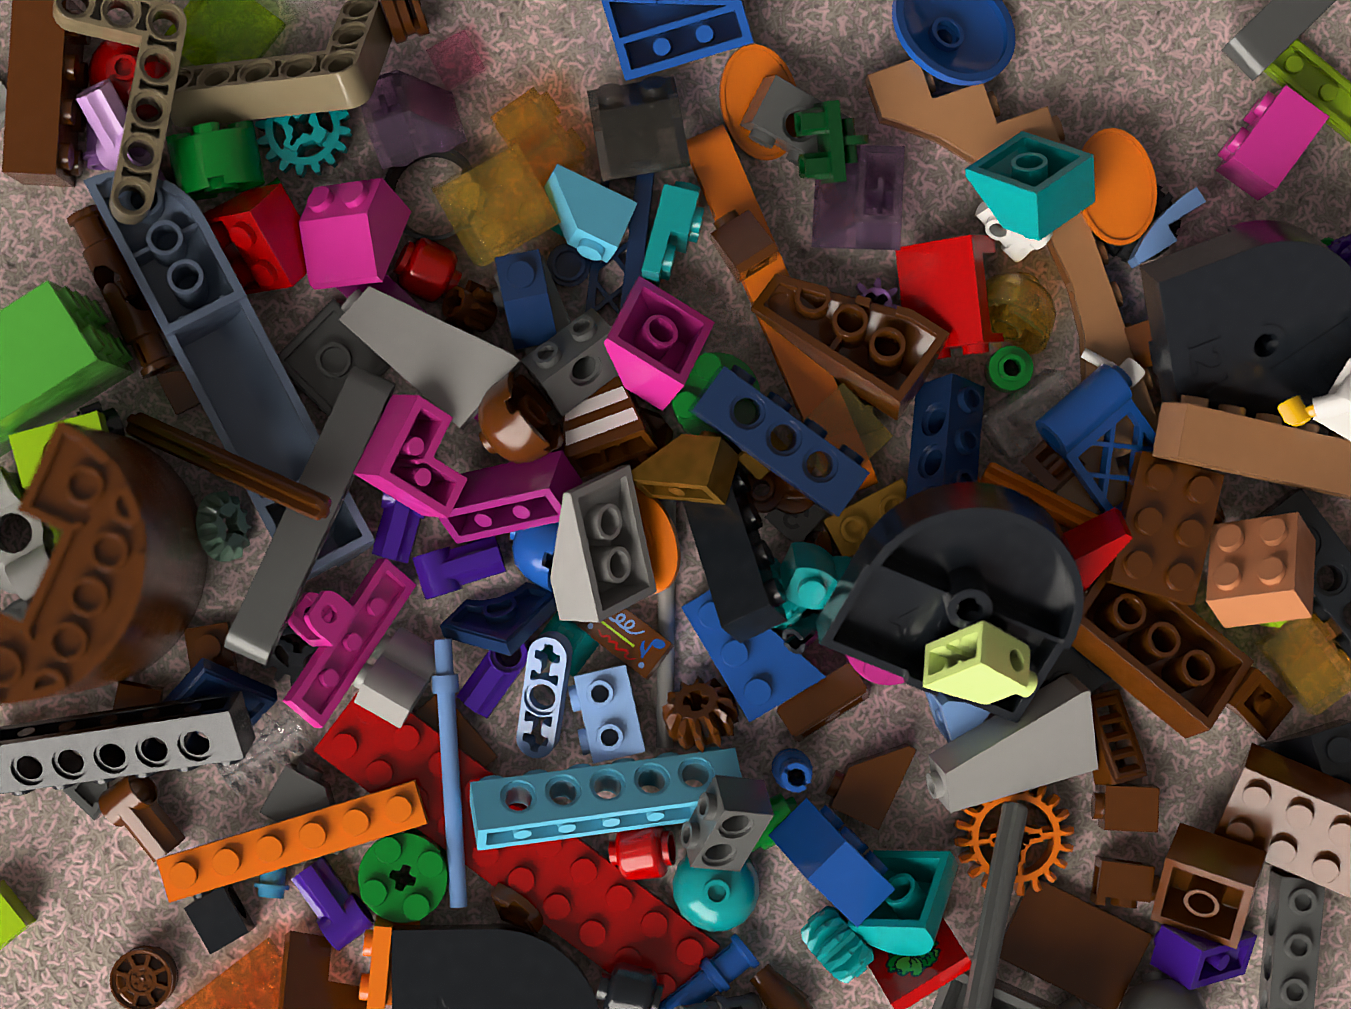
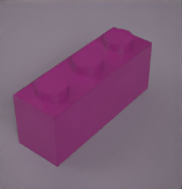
(511, 497)

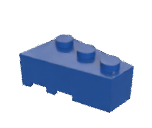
(674, 32)
(757, 670)

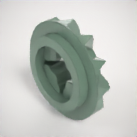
(212, 529)

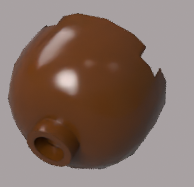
(517, 422)

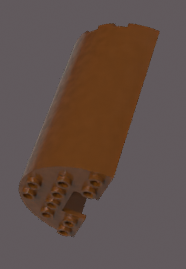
(119, 574)

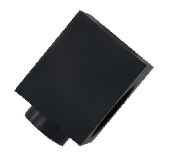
(219, 917)

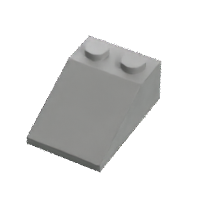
(600, 550)

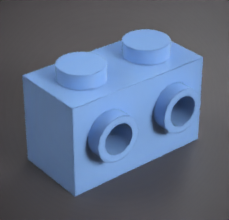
(608, 714)

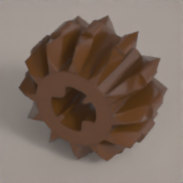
(700, 714)

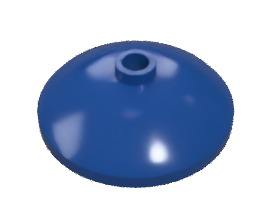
(956, 38)

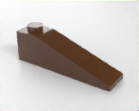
(865, 345)

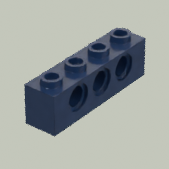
(716, 408)
(945, 433)

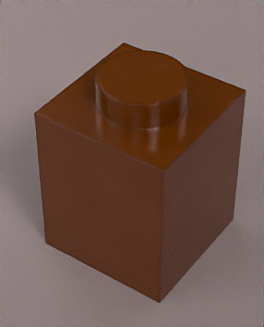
(1126, 807)

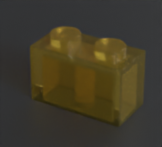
(1308, 663)

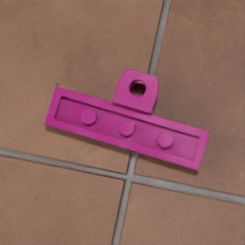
(344, 637)

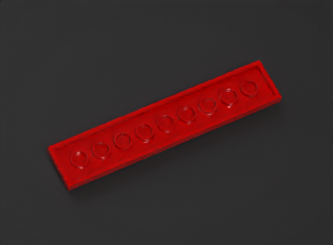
(563, 878)

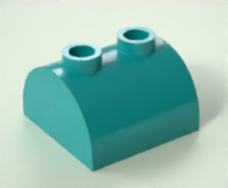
(913, 912)

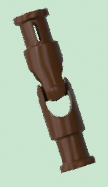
(134, 318)

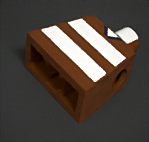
(606, 430)

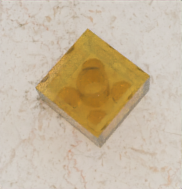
(496, 205)

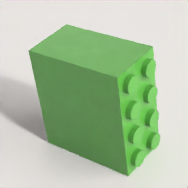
(54, 358)

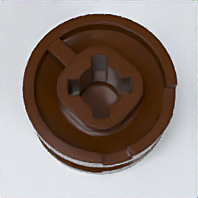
(402, 21)
(143, 978)

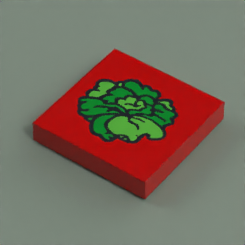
(915, 977)

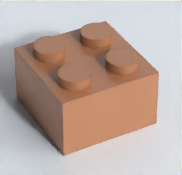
(1261, 570)

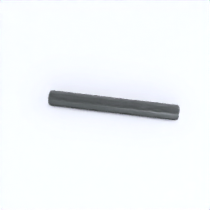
(996, 906)

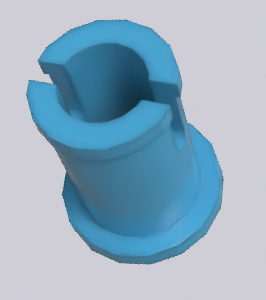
(272, 884)

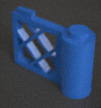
(1086, 416)

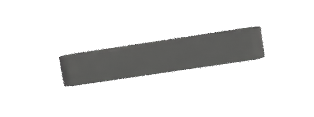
(301, 538)

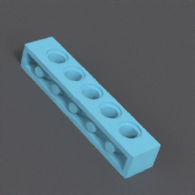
(588, 813)

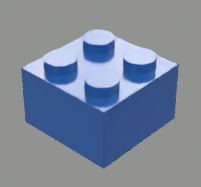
(833, 860)

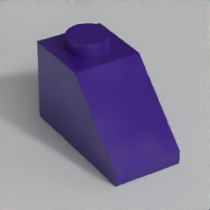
(1197, 960)

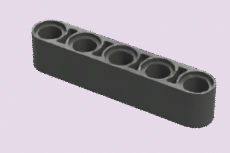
(1272, 33)

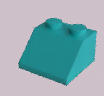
(1034, 184)

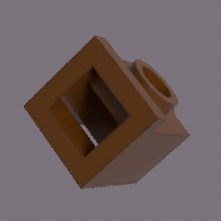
(1123, 882)

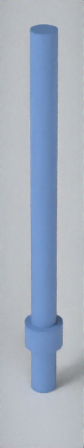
(445, 685)

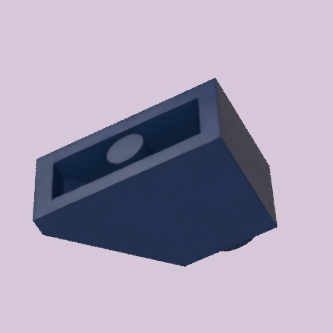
(526, 298)

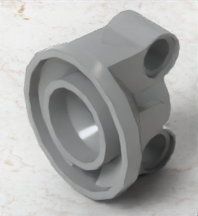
(22, 570)

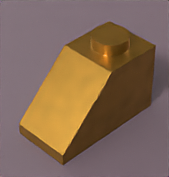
(689, 470)

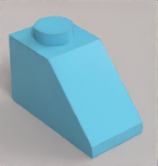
(589, 213)

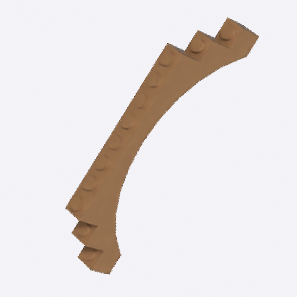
(968, 128)

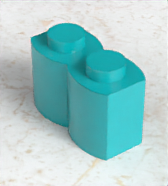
(811, 574)

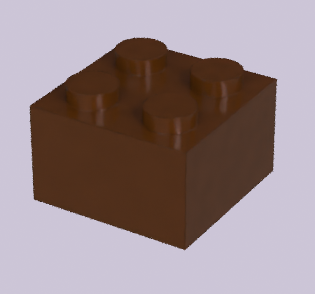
(1208, 885)

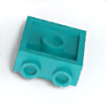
(675, 224)

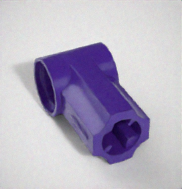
(396, 530)
(449, 569)
(491, 681)
(339, 913)

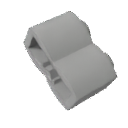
(397, 677)

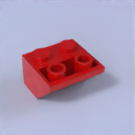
(260, 238)

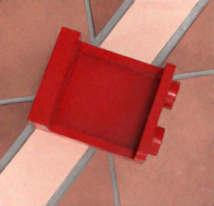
(948, 287)

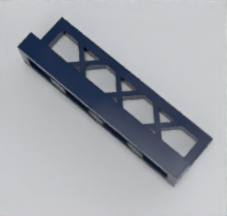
(635, 247)

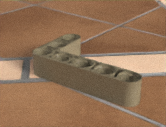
(290, 84)
(144, 89)

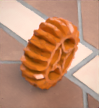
(1036, 834)

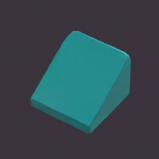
(581, 642)

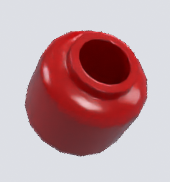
(427, 269)
(643, 852)

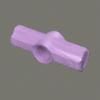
(107, 118)

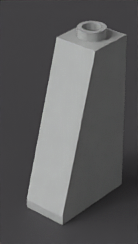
(432, 355)
(1009, 757)

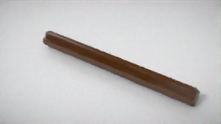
(229, 466)

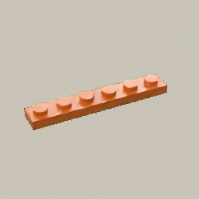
(292, 841)

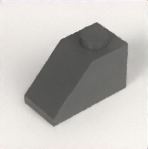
(298, 792)

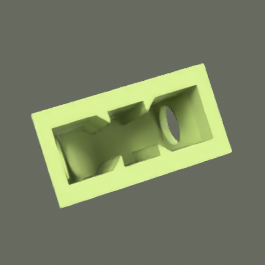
(979, 665)

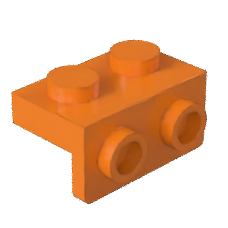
(377, 985)

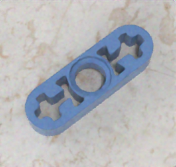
(530, 708)

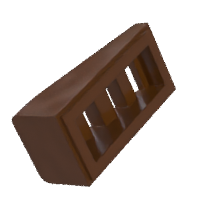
(1127, 746)

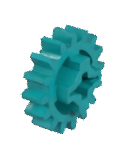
(296, 147)

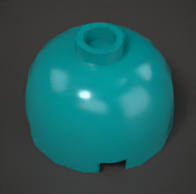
(715, 897)

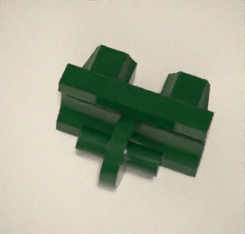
(835, 142)

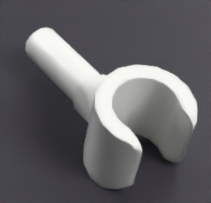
(1130, 366)

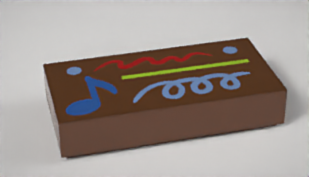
(630, 641)

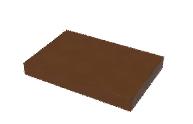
(1073, 945)

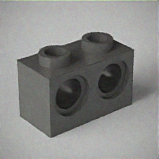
(727, 823)

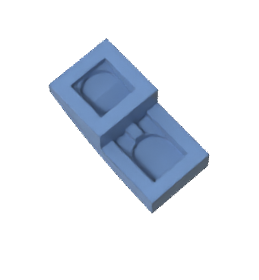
(1159, 234)

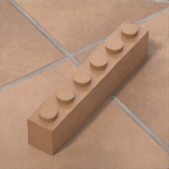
(1254, 447)

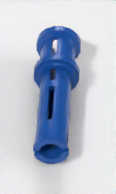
(788, 760)
(714, 975)

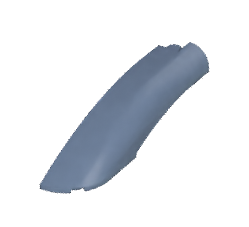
(223, 349)

